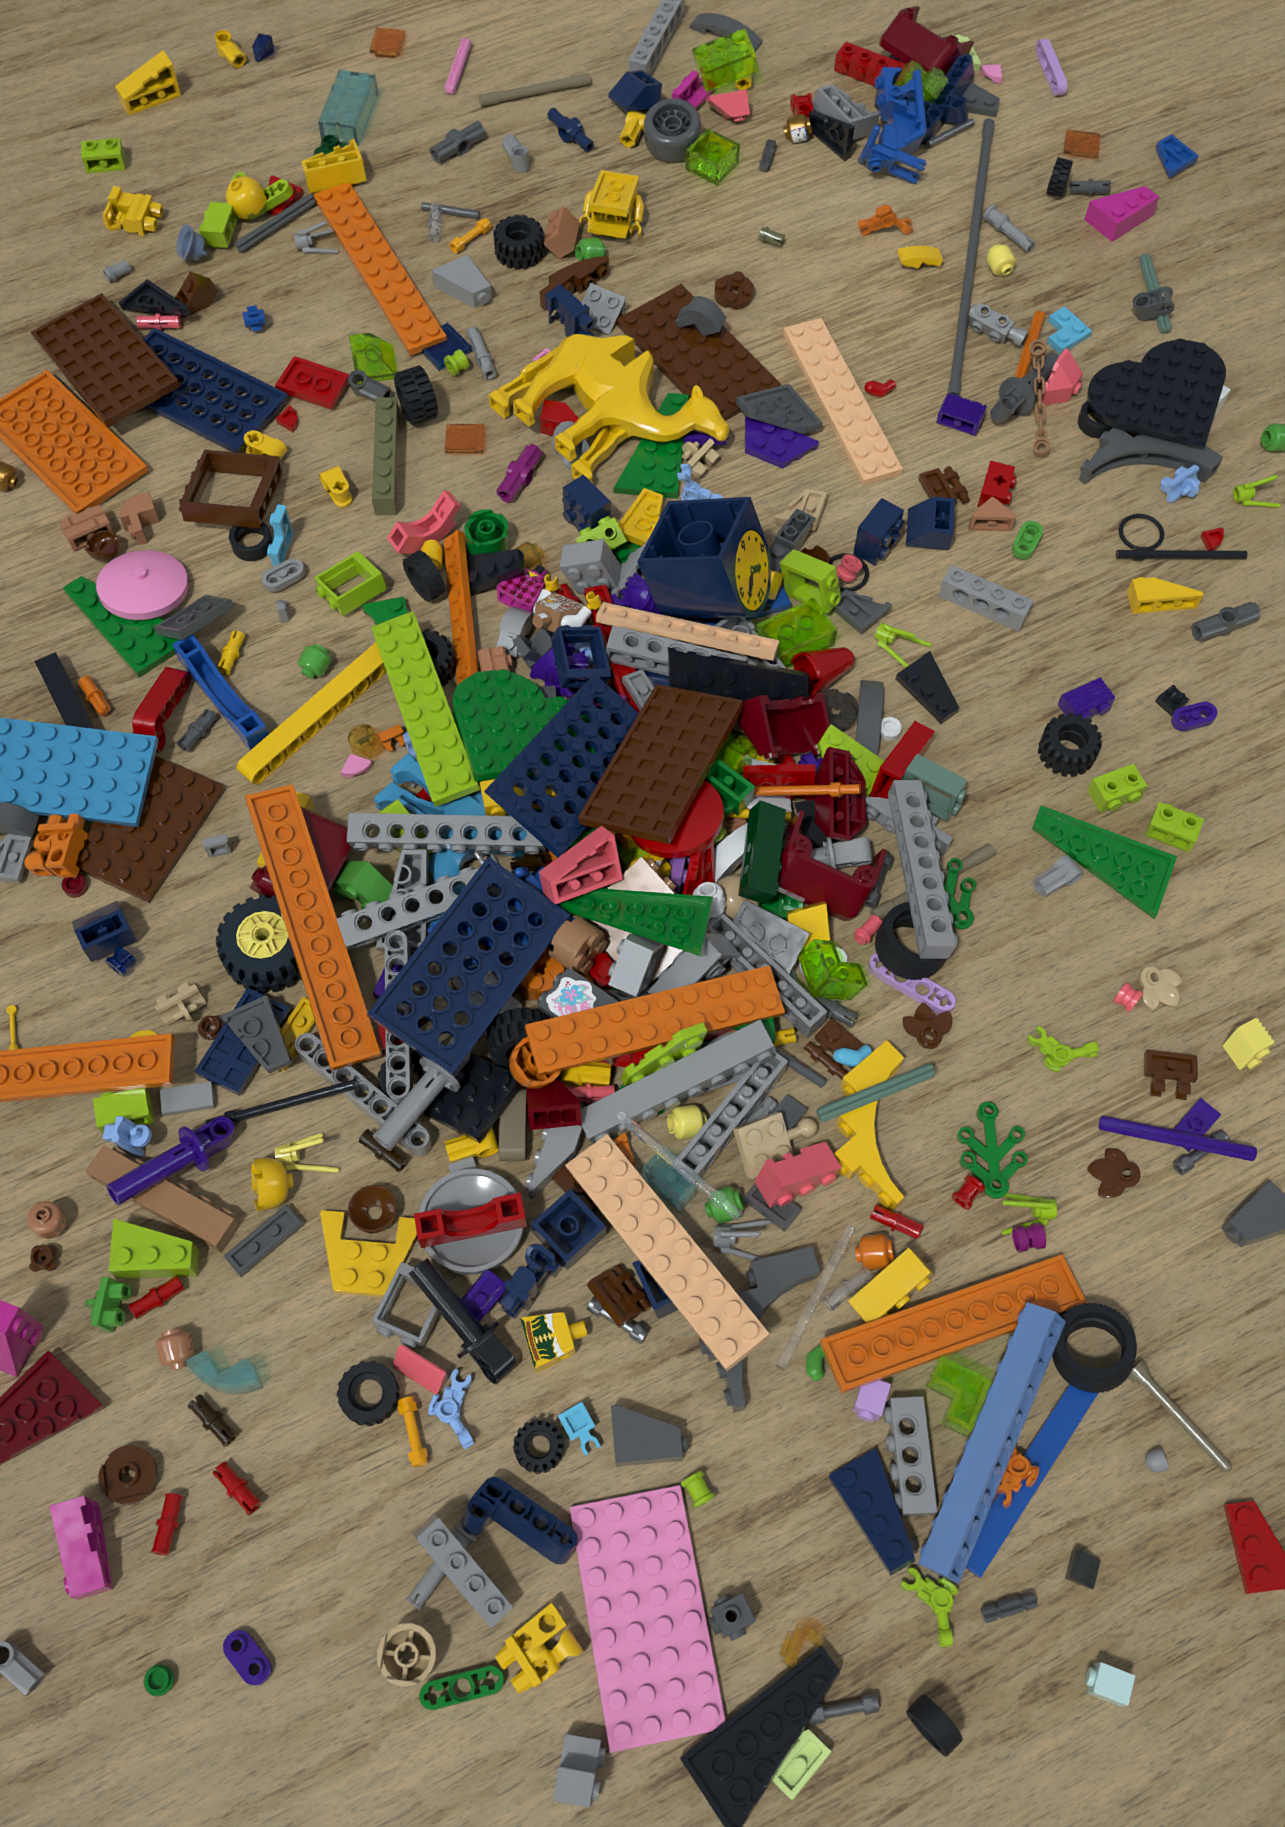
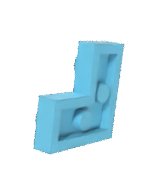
(1070, 330)
(282, 535)

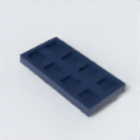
(228, 1059)

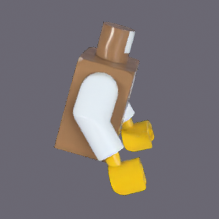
(556, 610)

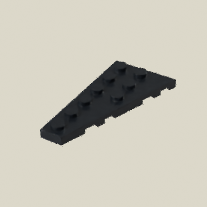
(733, 677)
(749, 1748)

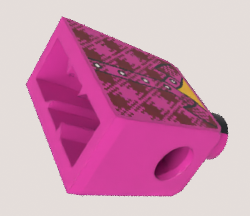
(522, 588)

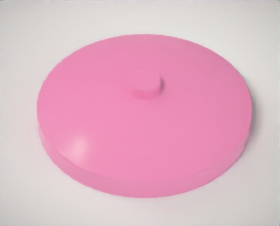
(142, 585)

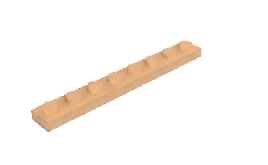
(688, 631)

